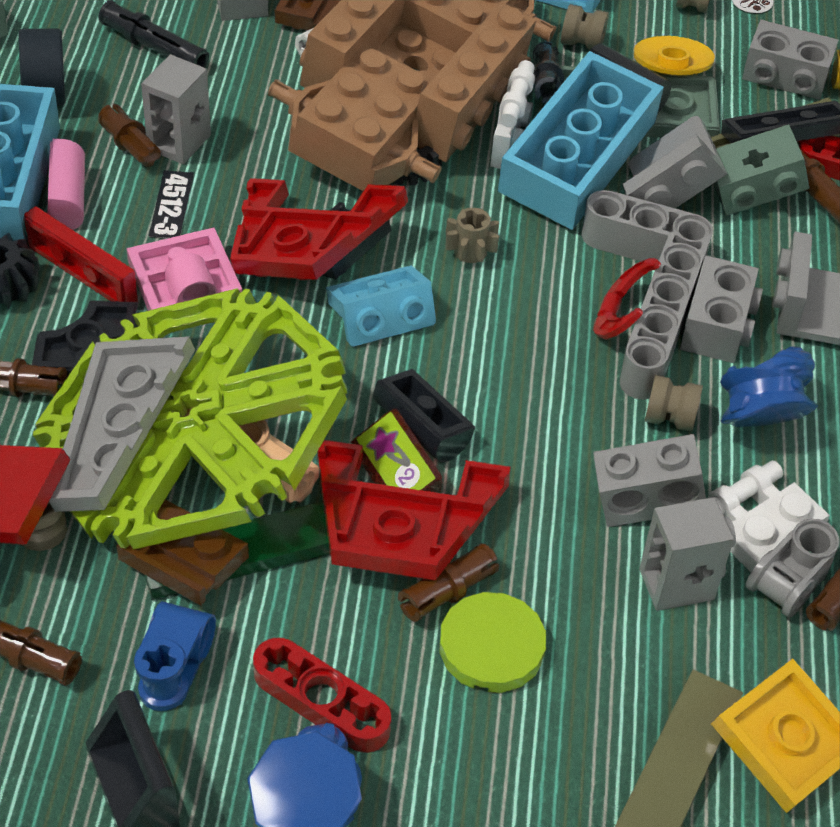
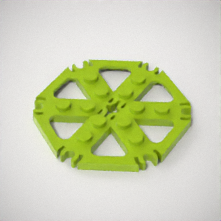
(220, 402)

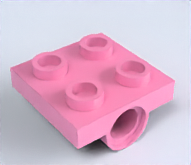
(182, 268)

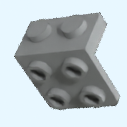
(676, 166)
(805, 295)

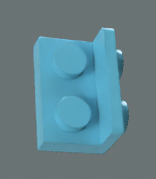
(383, 304)

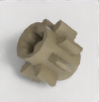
(472, 235)

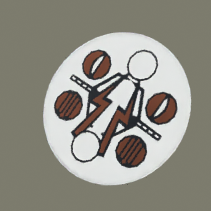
(753, 6)

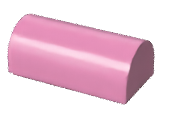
(66, 182)

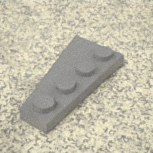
(113, 415)

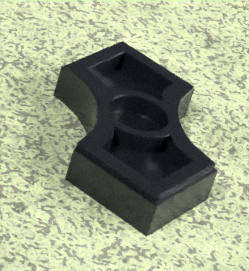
(68, 344)

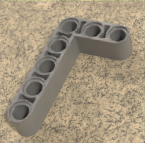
(680, 243)

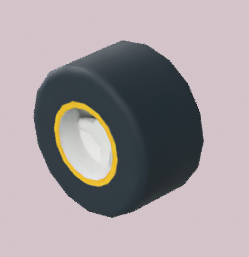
(42, 60)

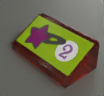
(396, 456)

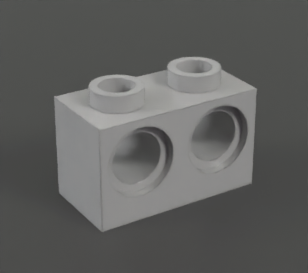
(790, 59)
(720, 309)
(646, 477)

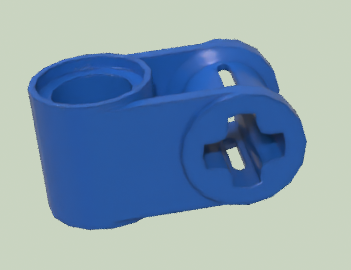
(172, 654)

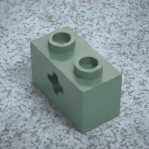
(760, 170)

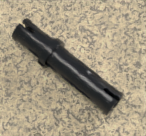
(140, 30)
(547, 71)

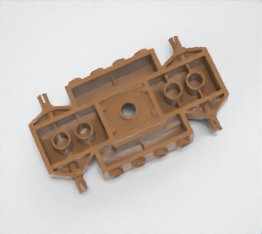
(369, 106)

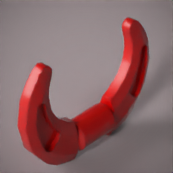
(607, 323)

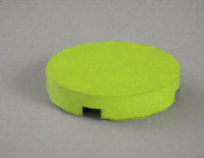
(492, 642)

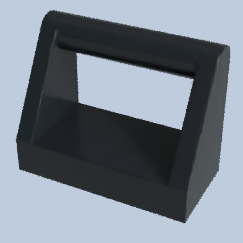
(131, 767)

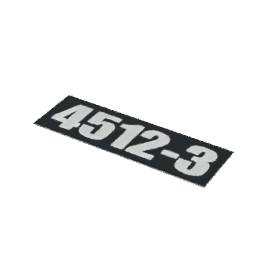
(171, 204)

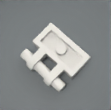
(513, 111)
(772, 519)

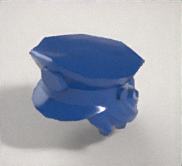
(770, 391)
(306, 781)

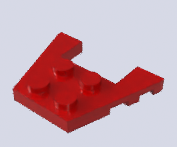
(305, 241)
(398, 526)

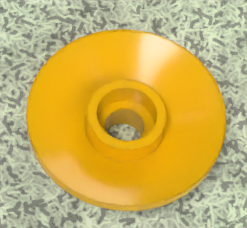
(674, 55)

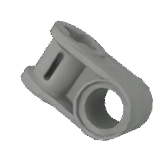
(791, 571)

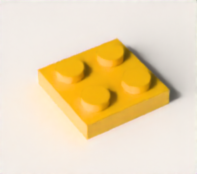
(785, 734)

